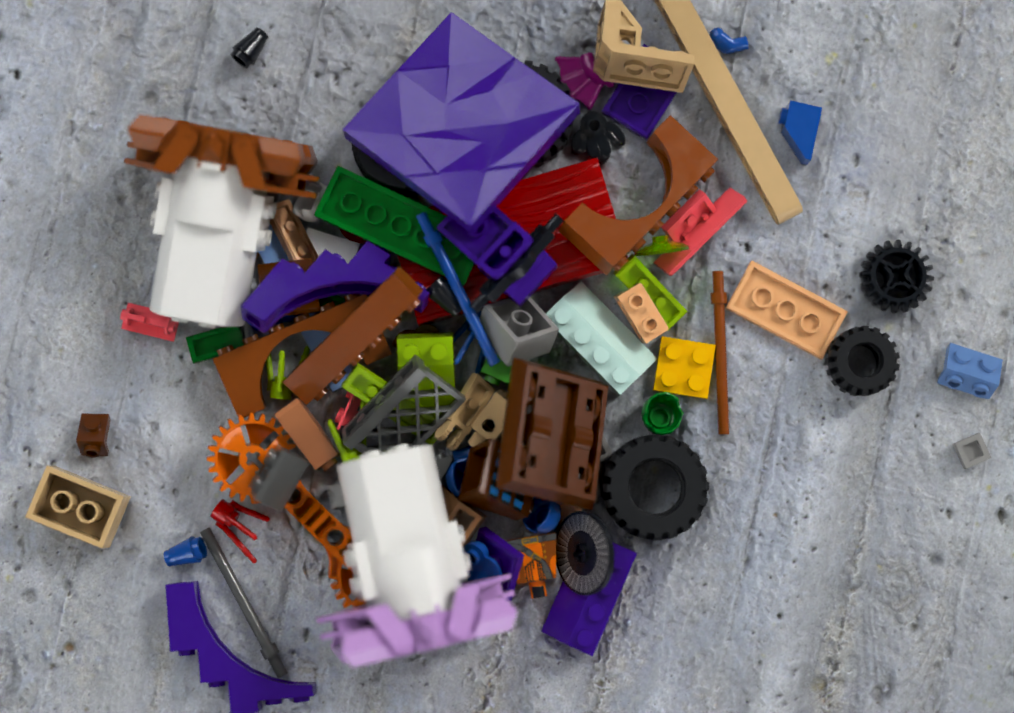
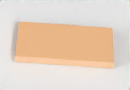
(786, 310)

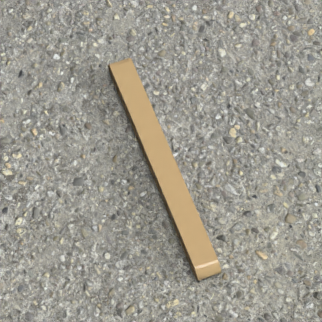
(731, 110)

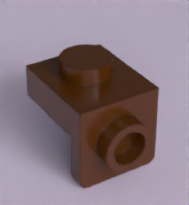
(93, 435)

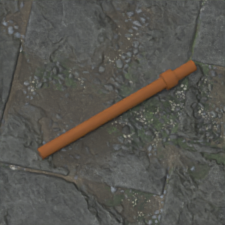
(719, 299)

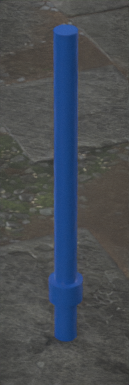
(433, 239)

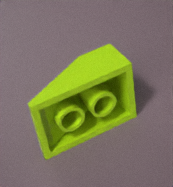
(438, 356)

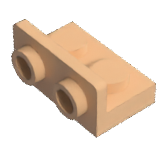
(641, 313)

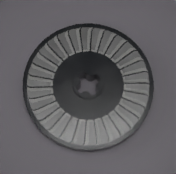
(584, 553)

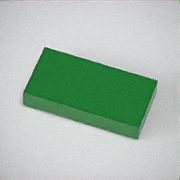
(205, 344)

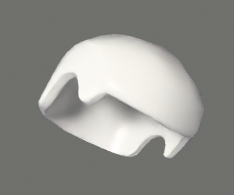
(306, 207)

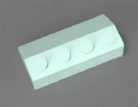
(600, 338)

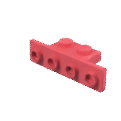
(696, 225)

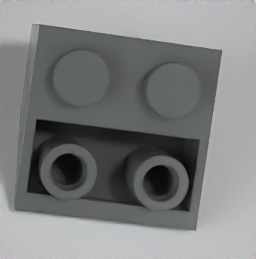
(278, 477)

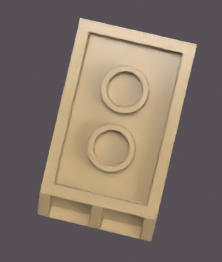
(633, 63)

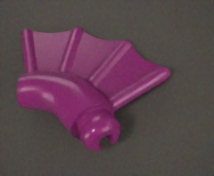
(581, 78)

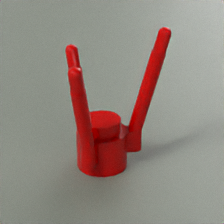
(227, 515)

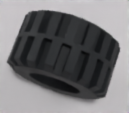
(881, 348)

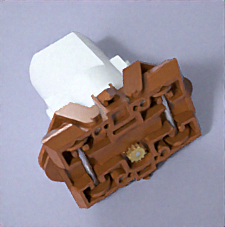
(213, 211)

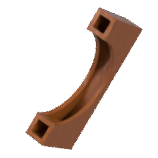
(610, 240)
(243, 367)

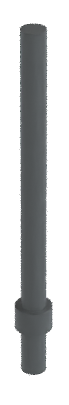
(269, 650)

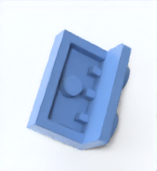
(970, 371)

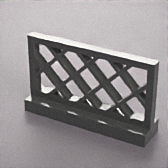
(389, 397)

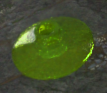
(661, 245)

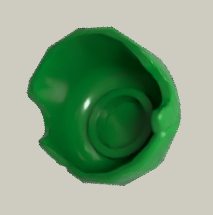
(662, 413)

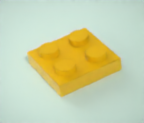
(684, 367)

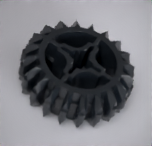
(904, 282)

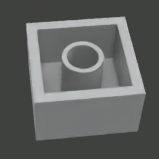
(517, 330)

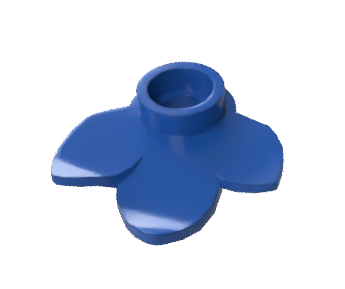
(481, 564)

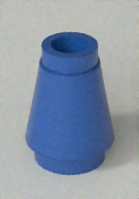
(187, 552)

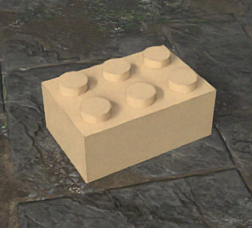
(78, 506)

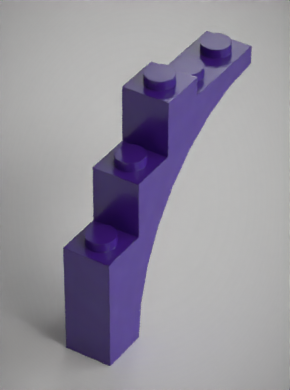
(329, 275)
(191, 631)

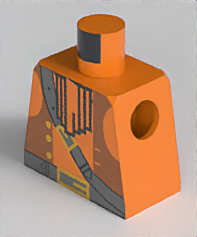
(538, 561)

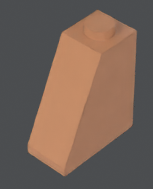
(308, 435)

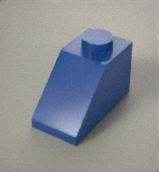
(800, 128)

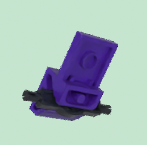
(505, 255)

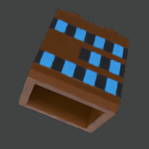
(479, 485)

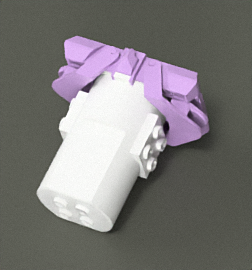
(408, 564)

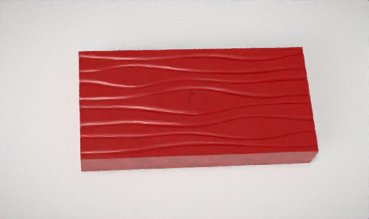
(529, 205)

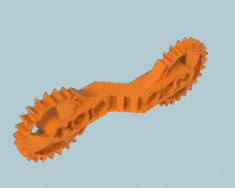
(304, 509)

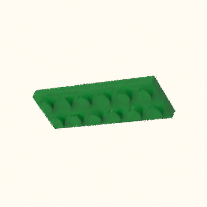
(386, 221)

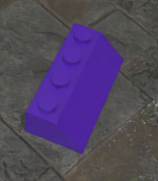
(582, 618)

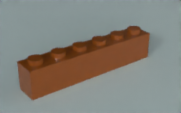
(354, 335)

